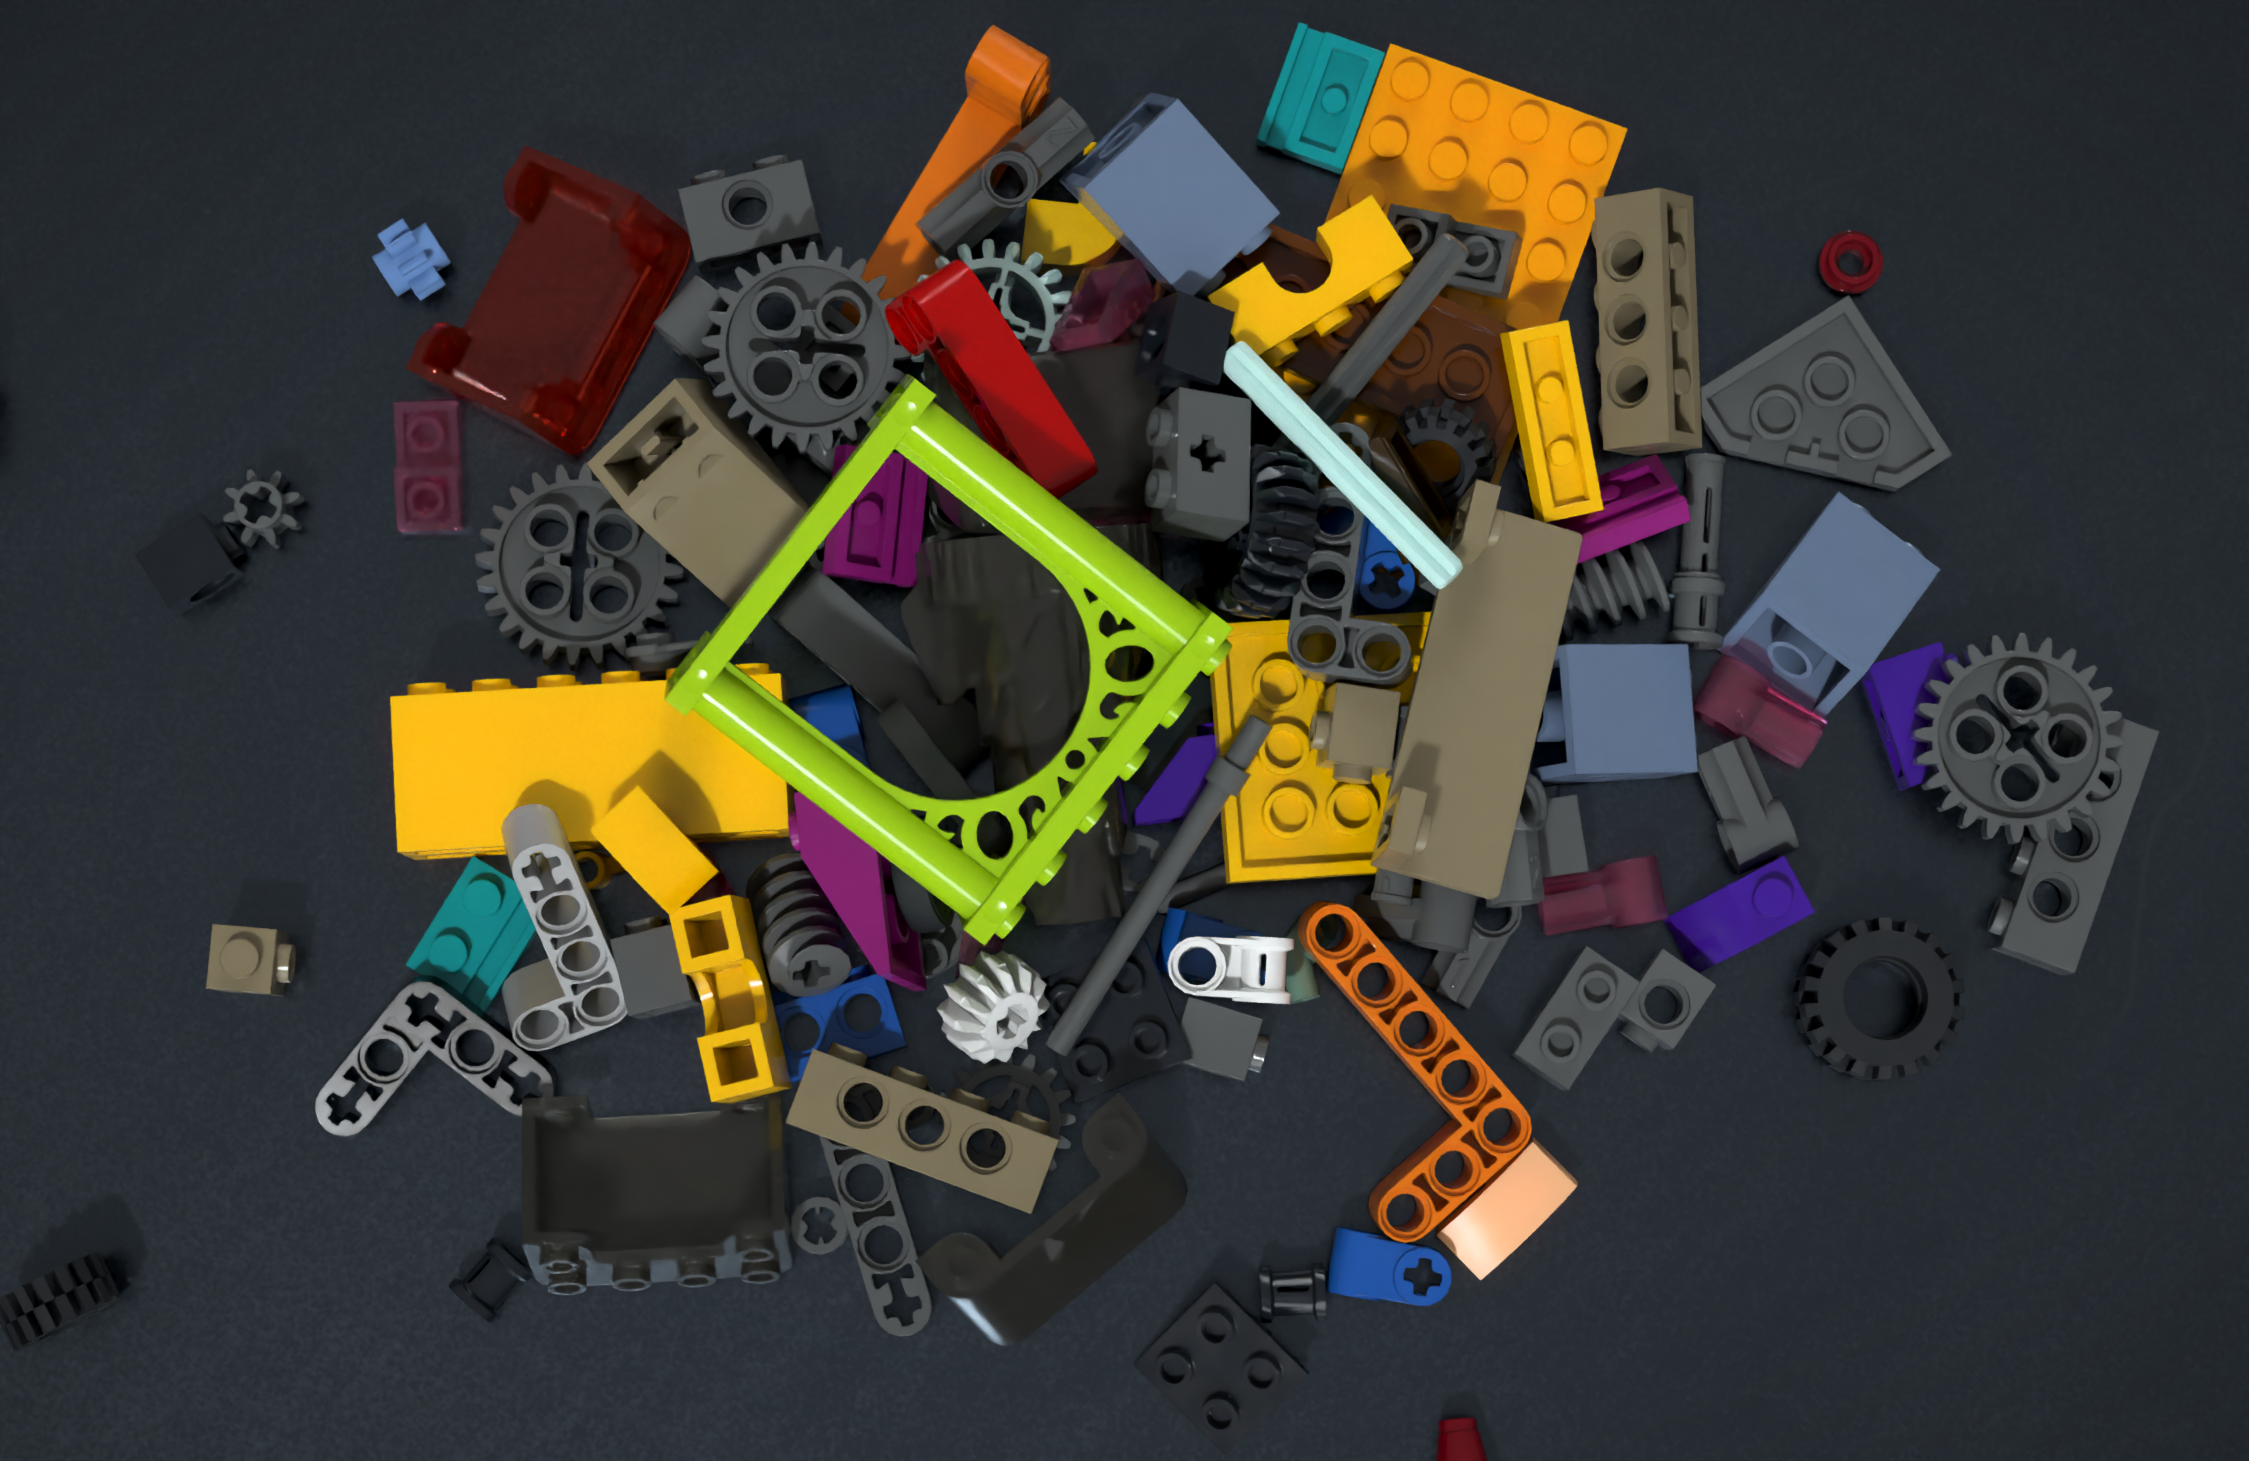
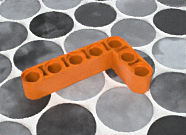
(1005, 92)
(1426, 1061)

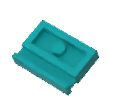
(1320, 98)
(477, 935)

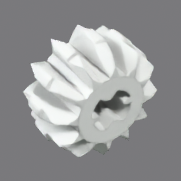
(993, 1006)

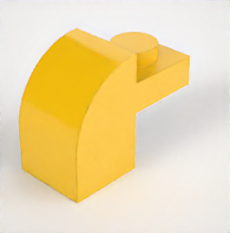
(1066, 236)
(654, 850)

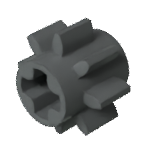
(263, 525)

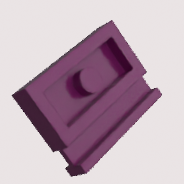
(1636, 505)
(882, 525)

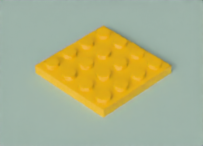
(1290, 813)

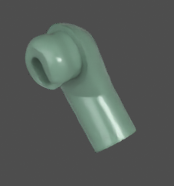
(1300, 973)

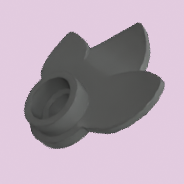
(659, 652)

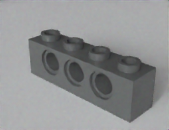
(2059, 940)

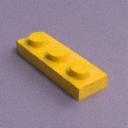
(1551, 421)

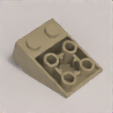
(701, 487)

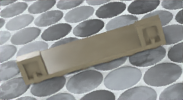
(1477, 698)

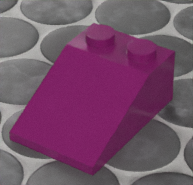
(861, 892)

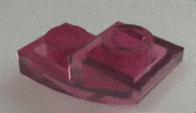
(428, 465)

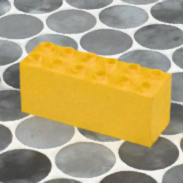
(579, 752)

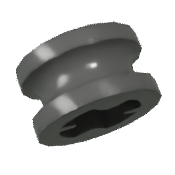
(800, 1227)

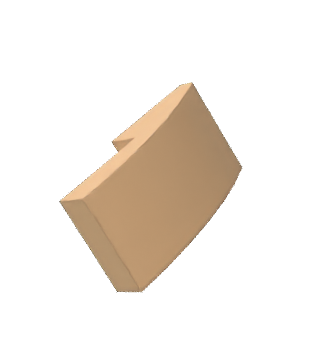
(1507, 1209)

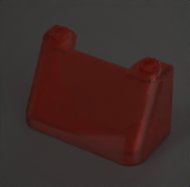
(561, 305)

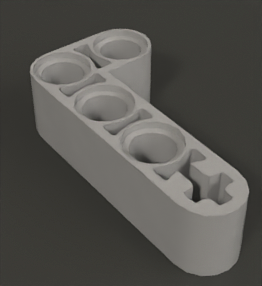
(579, 981)

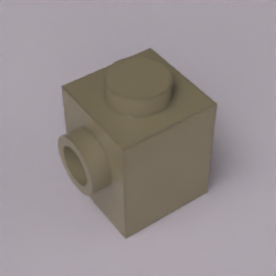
(1355, 732)
(250, 960)

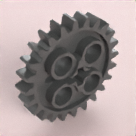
(810, 288)
(523, 563)
(2058, 698)

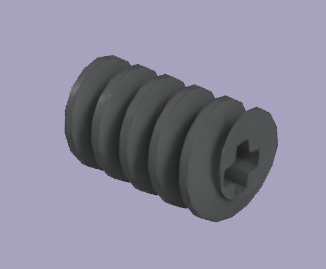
(1614, 586)
(797, 928)

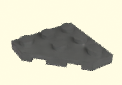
(1824, 406)

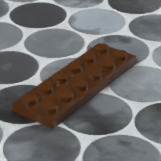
(1442, 356)

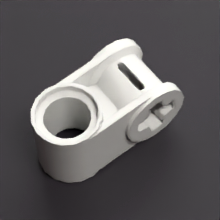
(1238, 968)

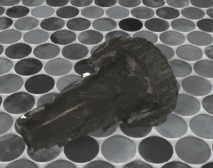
(1011, 631)

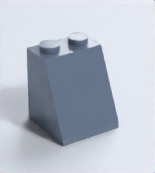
(1172, 196)
(1830, 606)
(1616, 715)

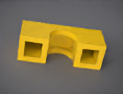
(1363, 262)
(742, 1036)

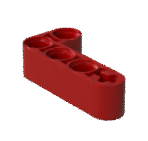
(992, 376)

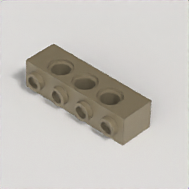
(1668, 347)
(823, 1111)

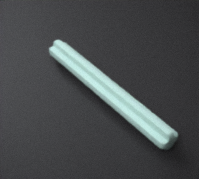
(1341, 465)

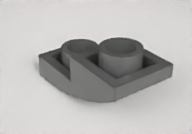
(1490, 256)

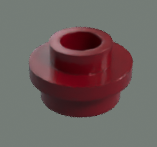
(1861, 246)

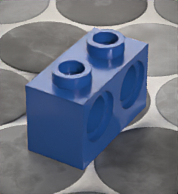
(830, 1014)

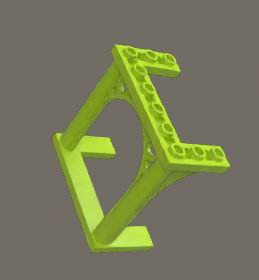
(980, 888)

